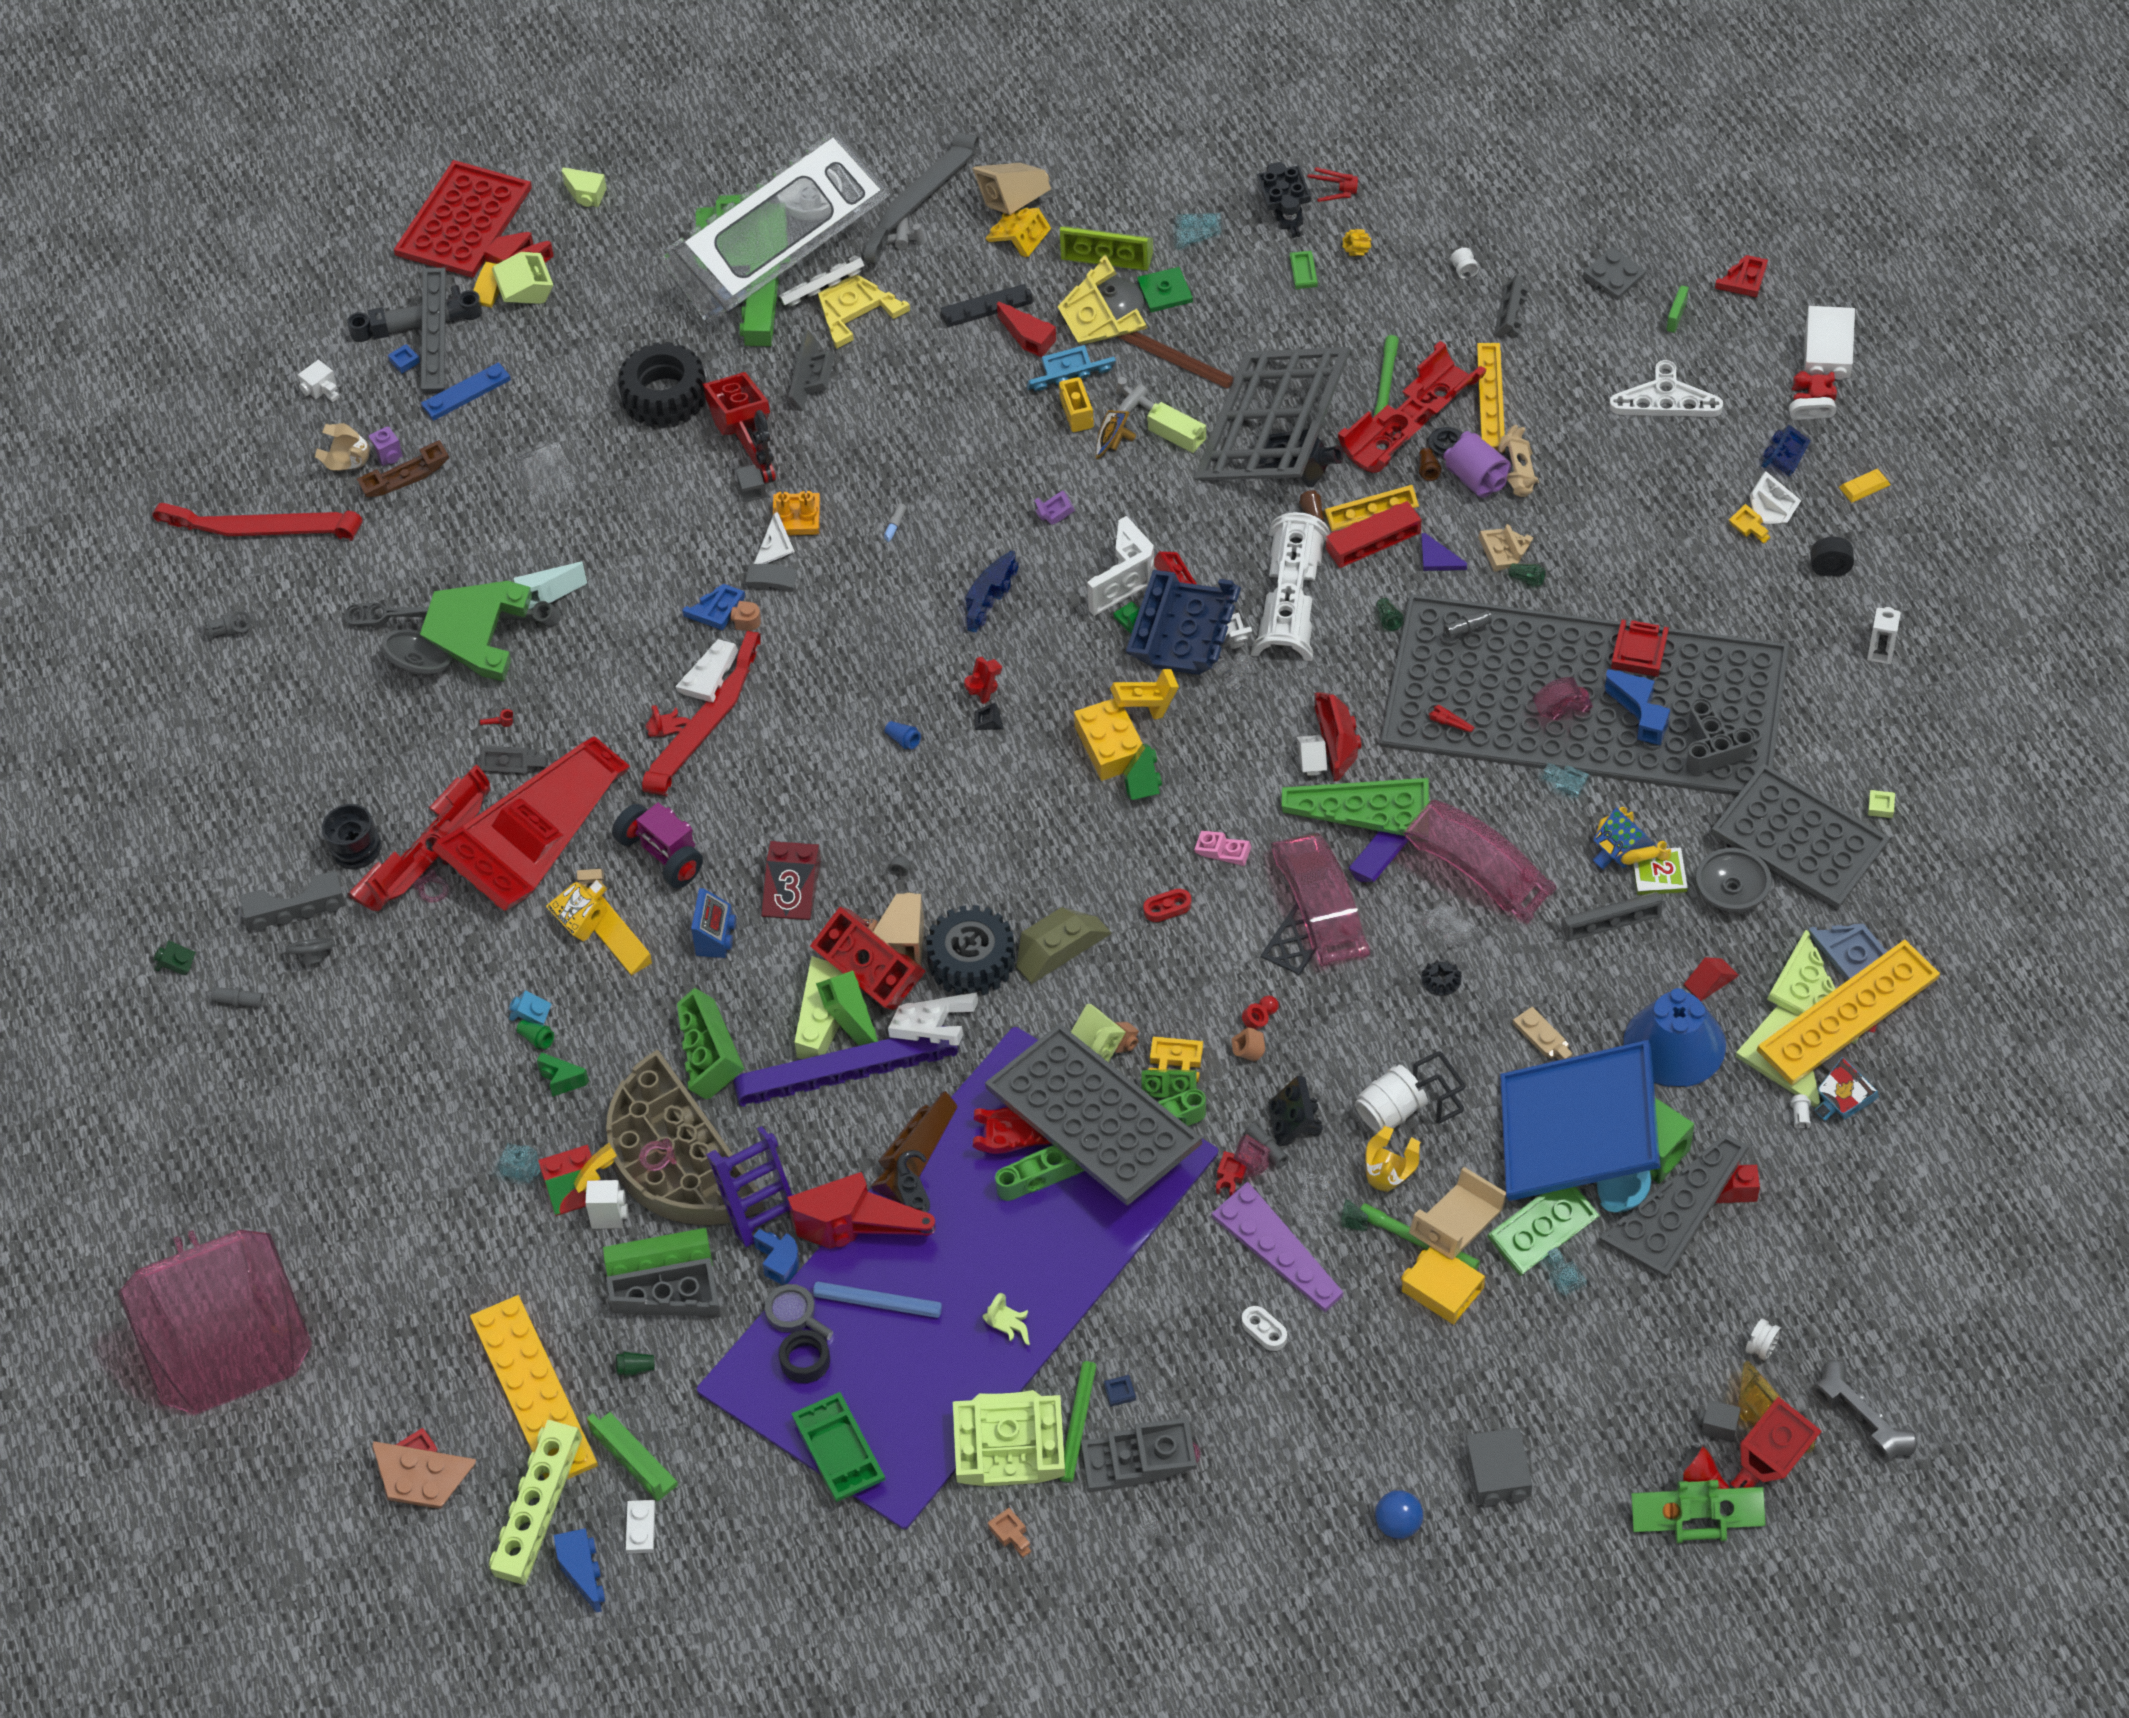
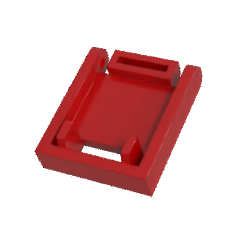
(1639, 645)

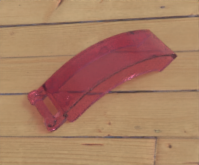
(1480, 855)
(1321, 896)

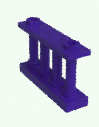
(730, 1186)

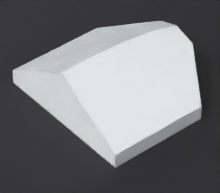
(1773, 500)

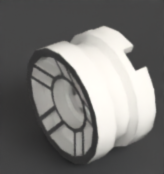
(1763, 1338)

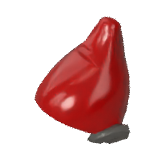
(1698, 1467)

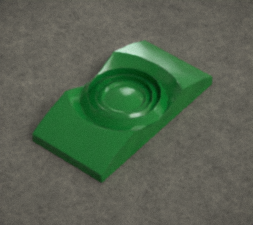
(838, 1447)

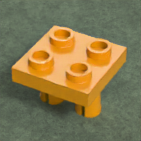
(798, 512)

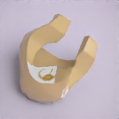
(347, 449)

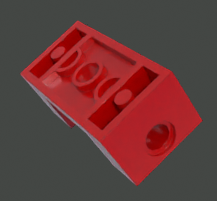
(885, 976)

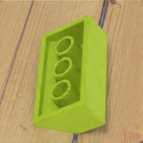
(1092, 245)

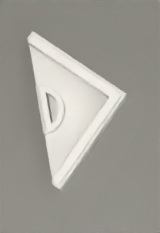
(775, 543)

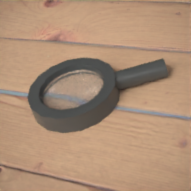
(792, 1309)

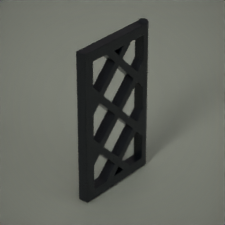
(1276, 940)

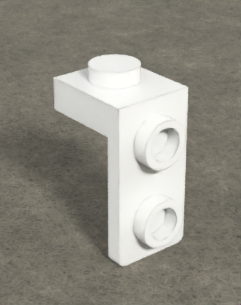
(1236, 633)

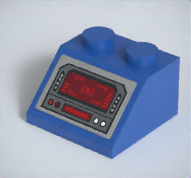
(712, 925)

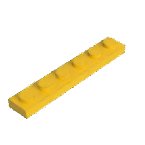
(1491, 394)

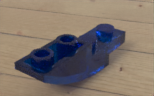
(989, 585)

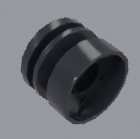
(351, 836)

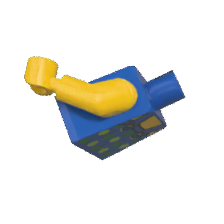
(1625, 841)

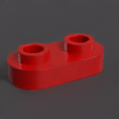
(1166, 904)

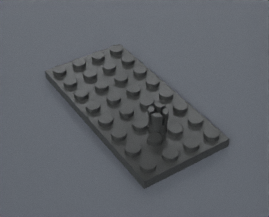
(1093, 1114)

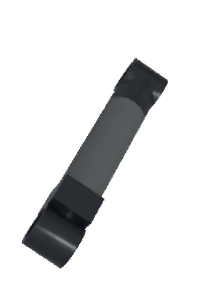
(380, 323)

